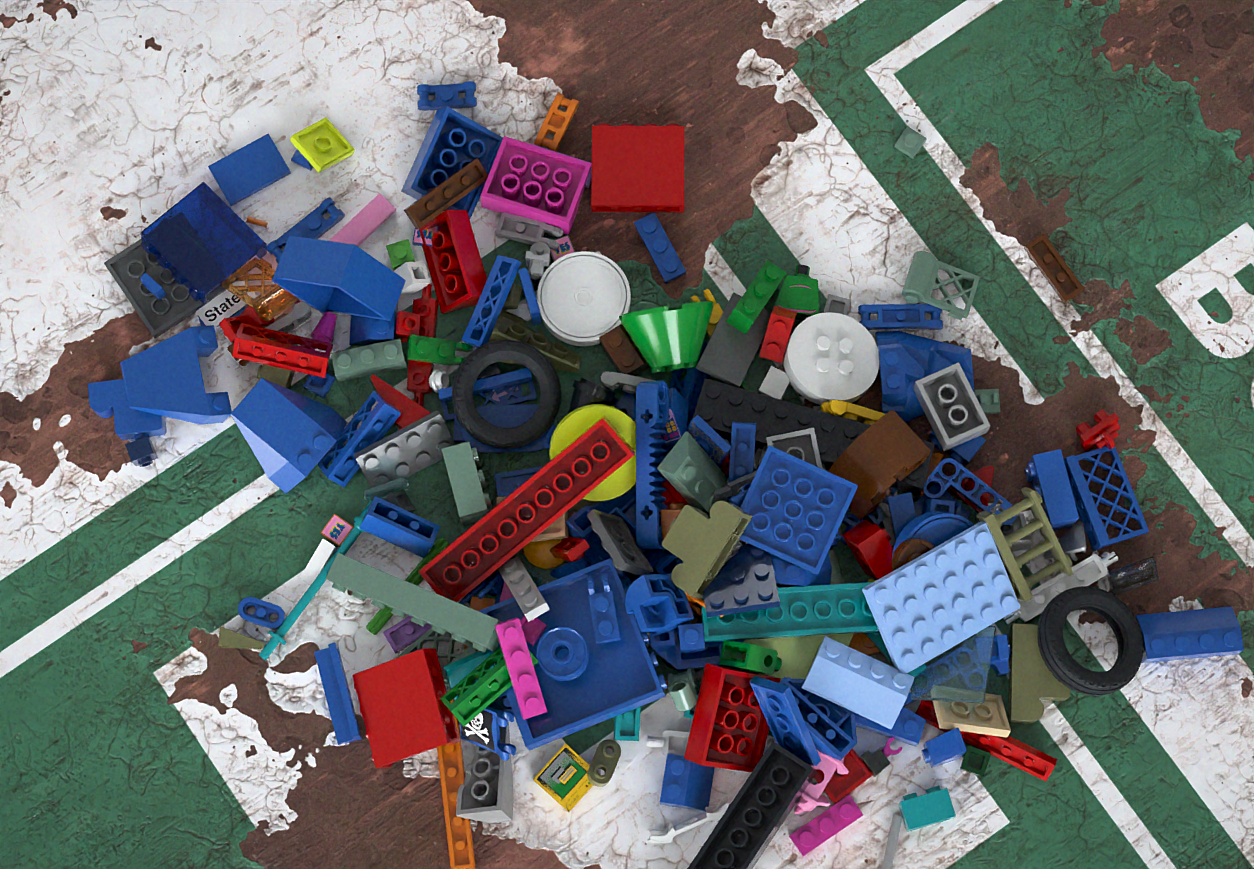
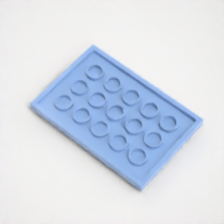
(941, 598)

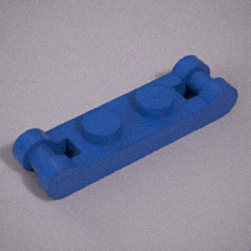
(311, 226)
(900, 316)

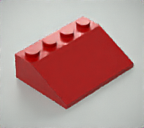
(727, 721)

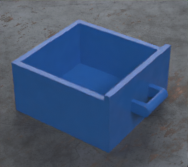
(338, 278)

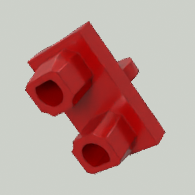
(1100, 434)

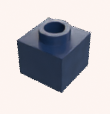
(141, 452)

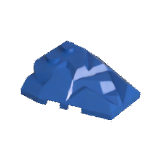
(909, 358)

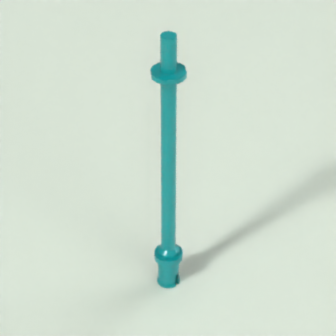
(277, 637)

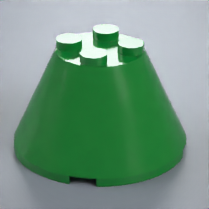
(669, 336)

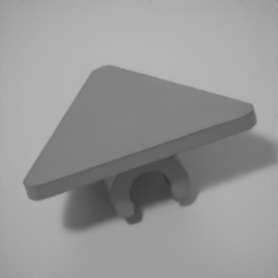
(1072, 542)

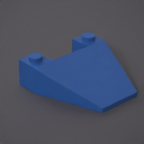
(170, 379)

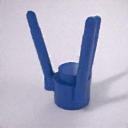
(492, 585)

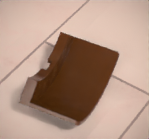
(877, 459)

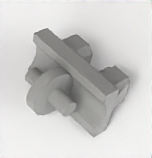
(538, 260)

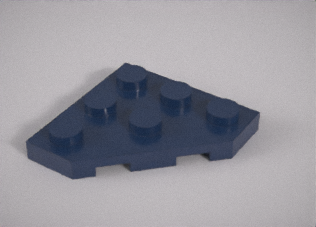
(743, 584)

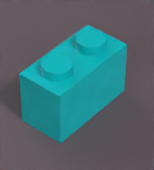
(926, 809)

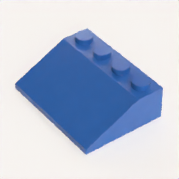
(448, 147)

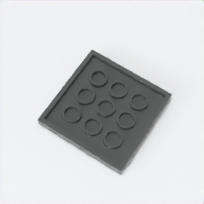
(155, 313)

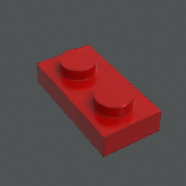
(570, 549)

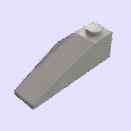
(488, 786)

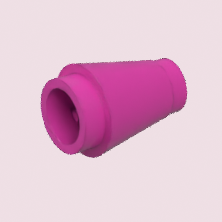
(325, 328)

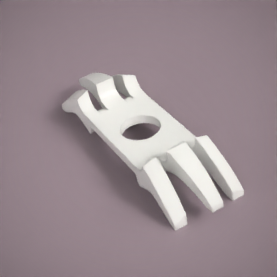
(667, 834)

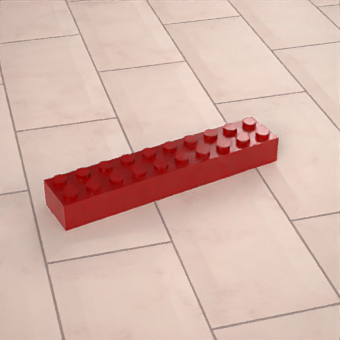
(527, 511)

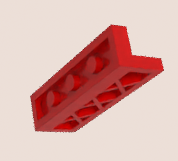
(282, 352)

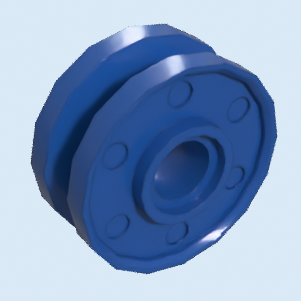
(552, 643)

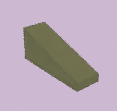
(232, 639)

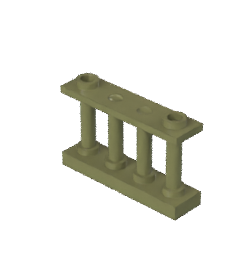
(1013, 564)

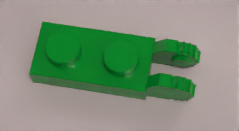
(435, 350)

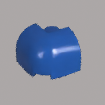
(657, 604)

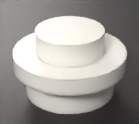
(438, 380)

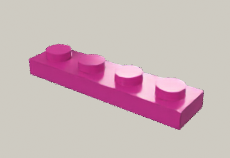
(520, 668)

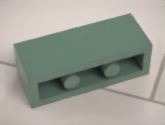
(369, 360)

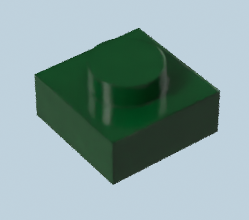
(975, 761)

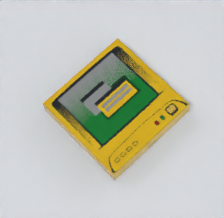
(565, 778)

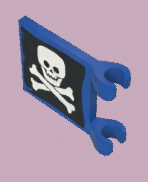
(485, 731)

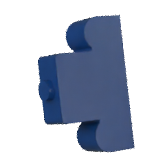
(110, 399)

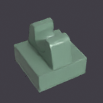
(988, 400)

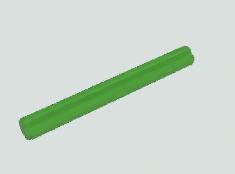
(415, 578)

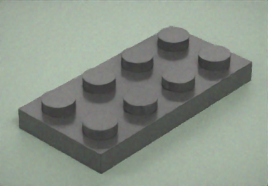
(405, 450)

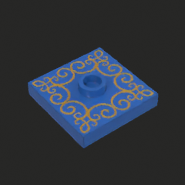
(709, 440)

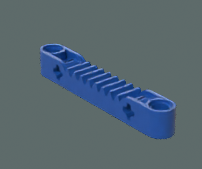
(651, 400)

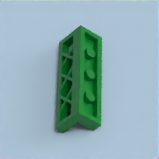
(489, 687)

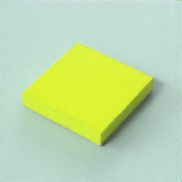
(322, 145)

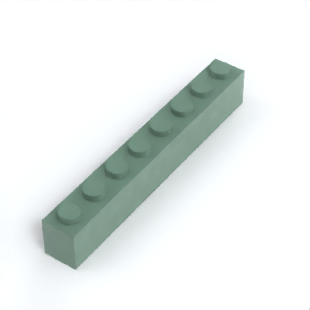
(415, 602)

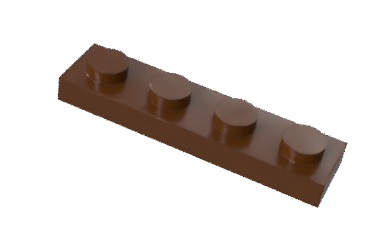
(446, 193)

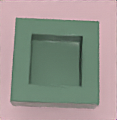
(910, 142)

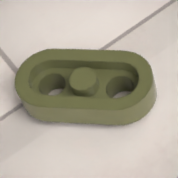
(604, 761)

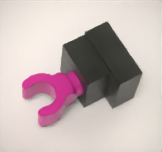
(878, 760)

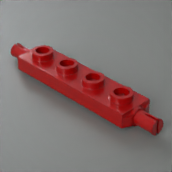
(417, 370)

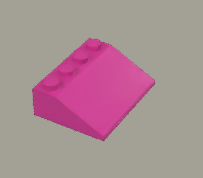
(535, 184)

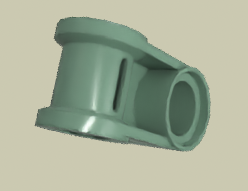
(683, 689)

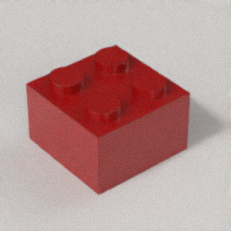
(870, 548)

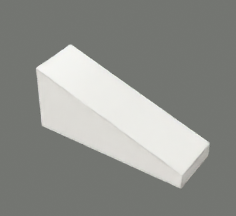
(318, 561)

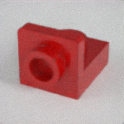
(407, 325)

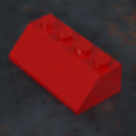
(454, 261)

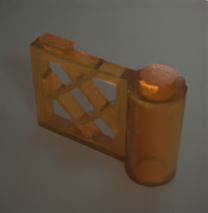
(272, 297)

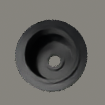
(590, 393)

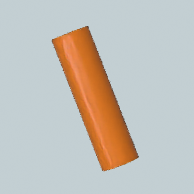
(257, 222)

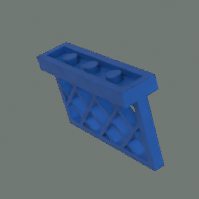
(1087, 507)

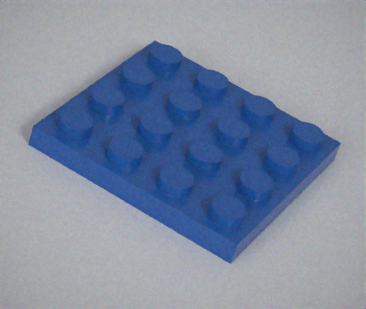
(795, 509)

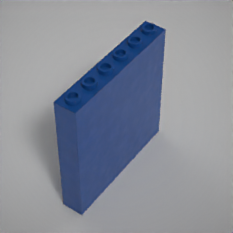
(618, 672)

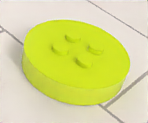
(577, 423)

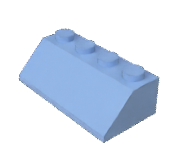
(858, 682)

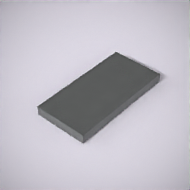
(729, 349)

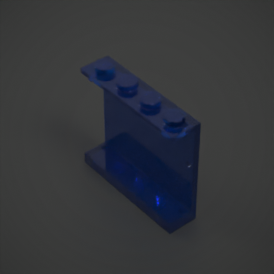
(201, 242)

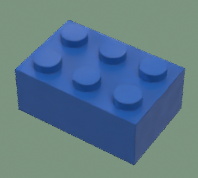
(1051, 481)

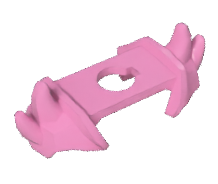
(811, 796)

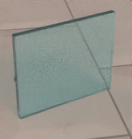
(959, 672)

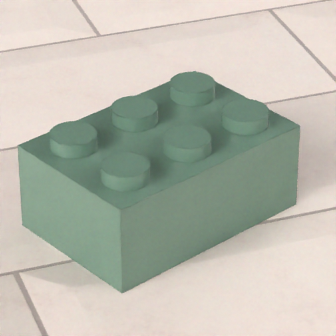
(467, 482)

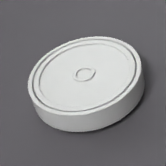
(583, 297)
(831, 358)

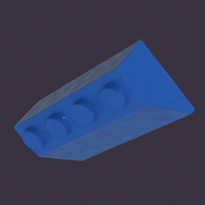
(1190, 634)

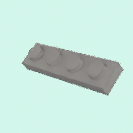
(523, 588)

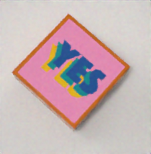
(336, 530)

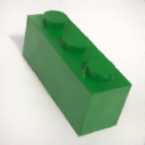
(756, 297)

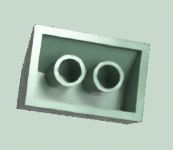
(693, 473)

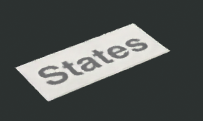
(222, 306)

